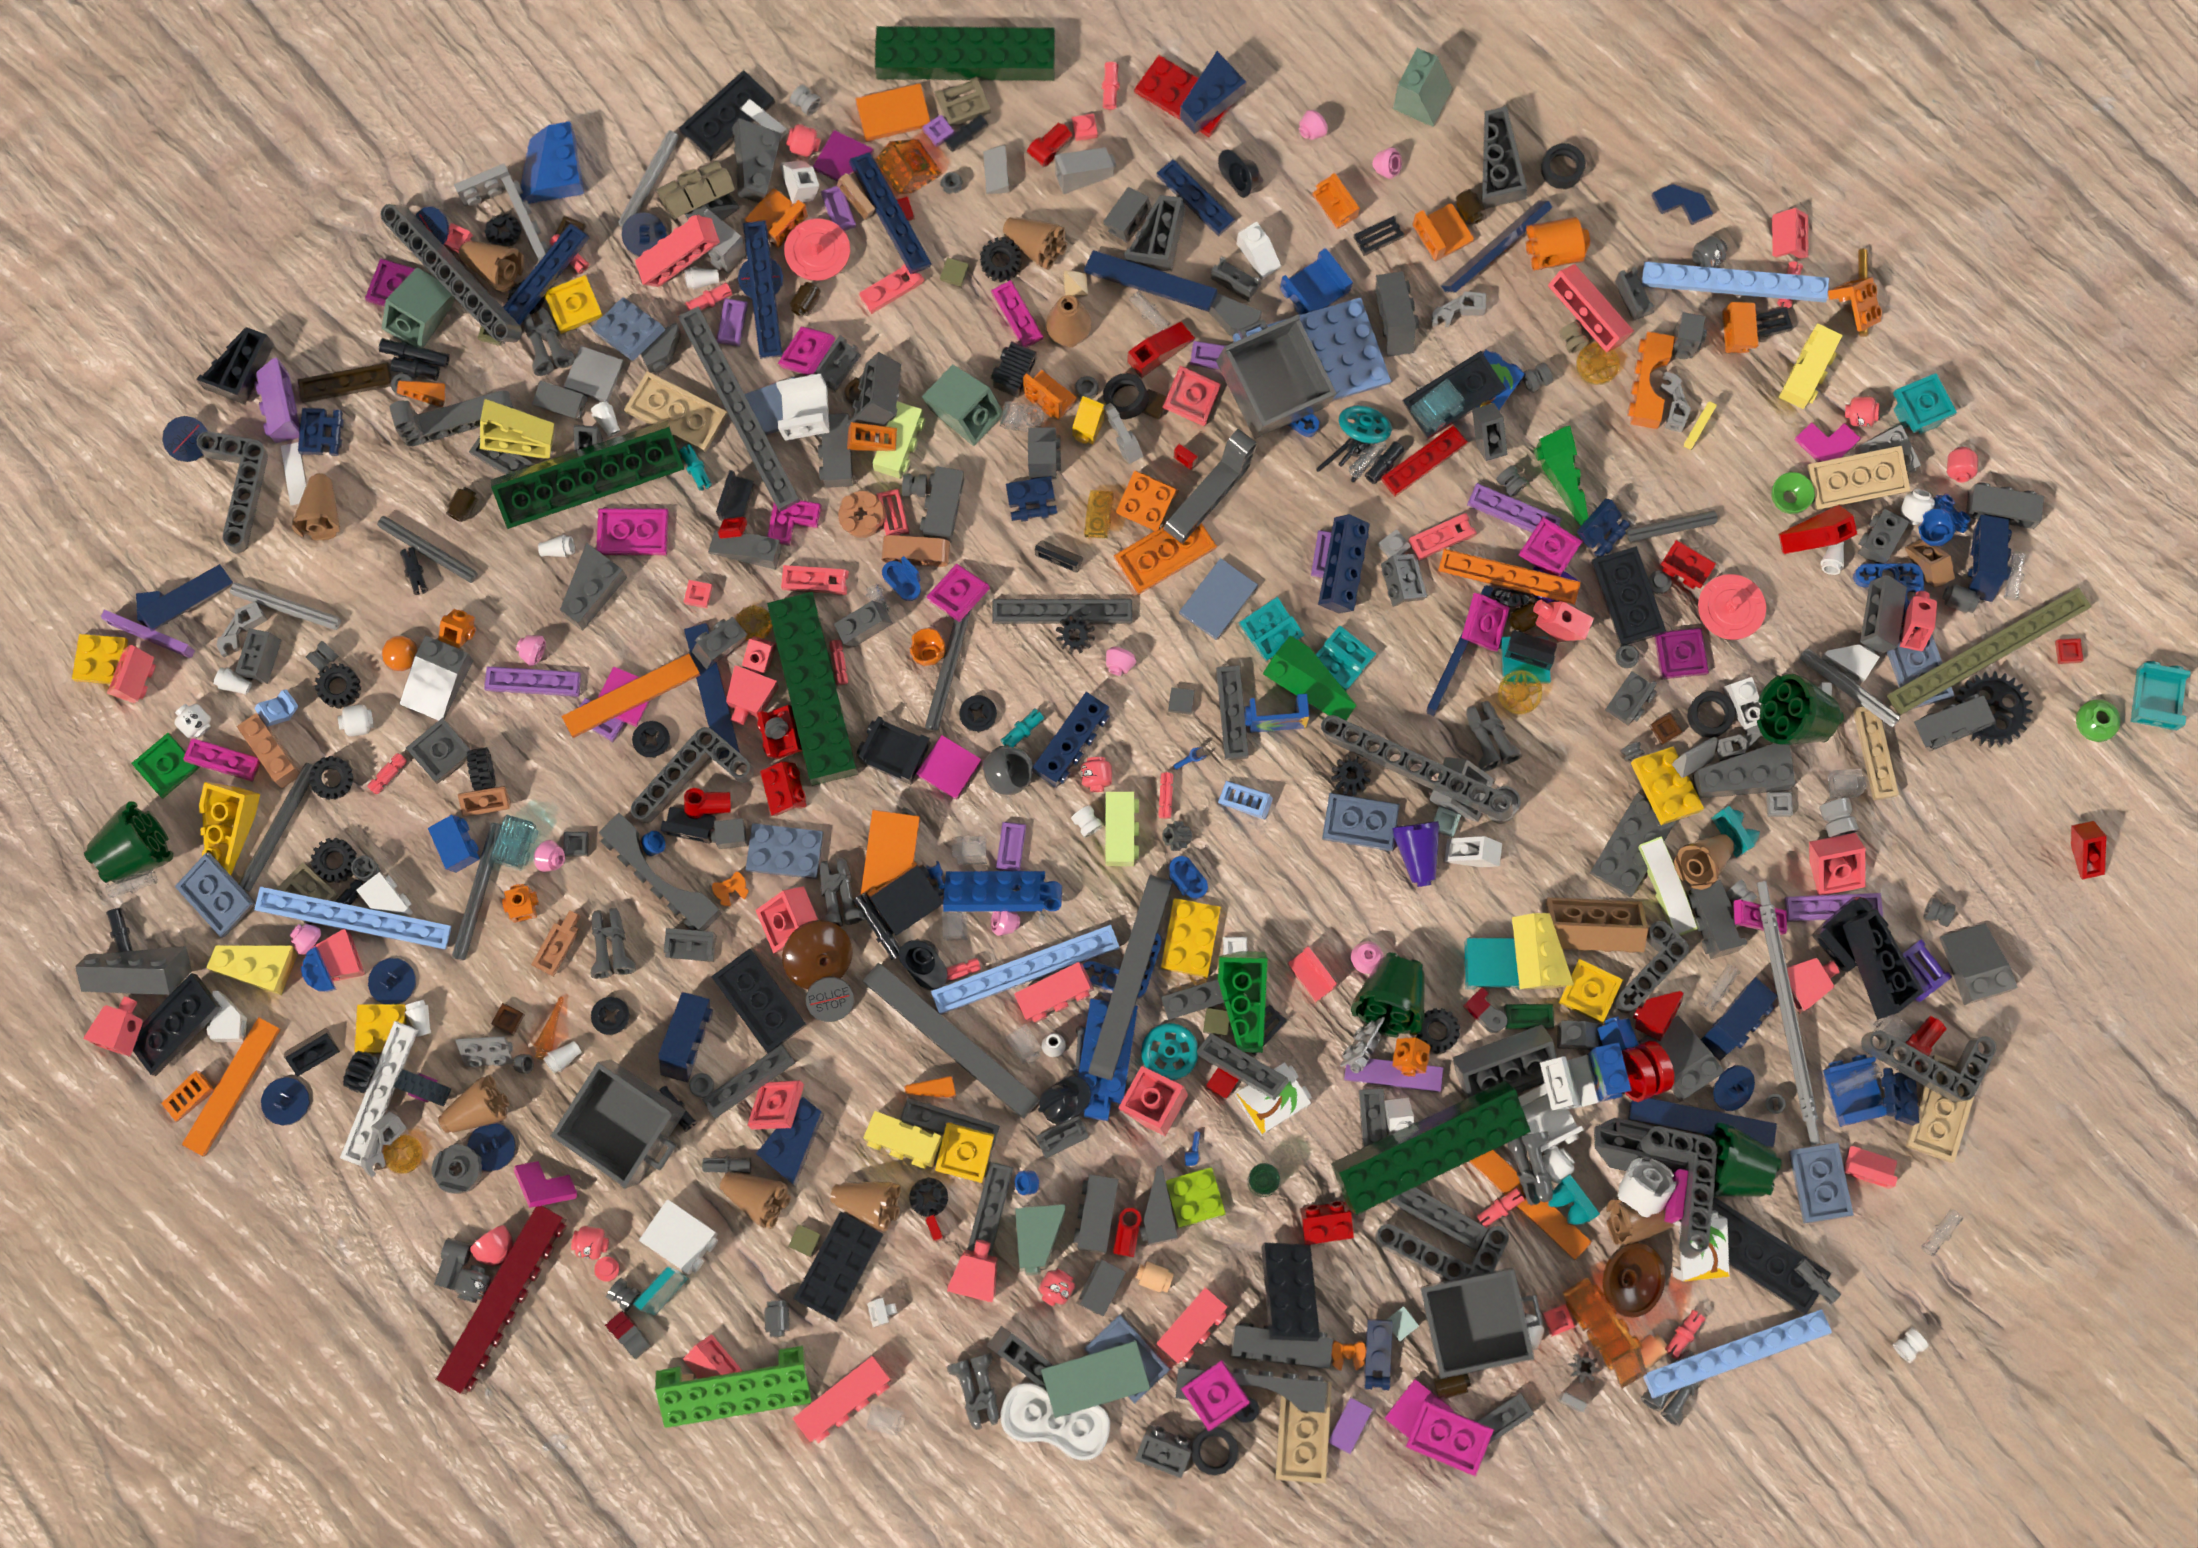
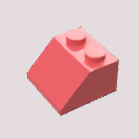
(131, 674)
(1837, 864)
(784, 915)
(1153, 1100)

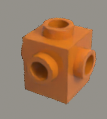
(456, 628)
(520, 903)
(1411, 1056)

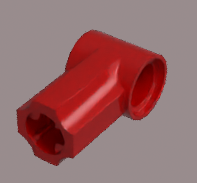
(1046, 148)
(699, 802)
(1926, 1036)
(1127, 1235)

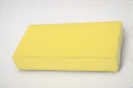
(1700, 424)

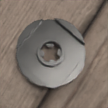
(450, 1157)

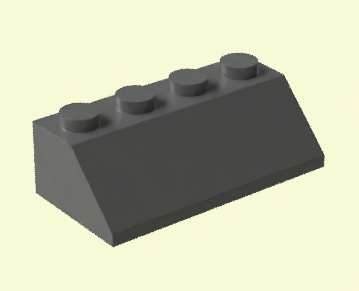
(1508, 1060)

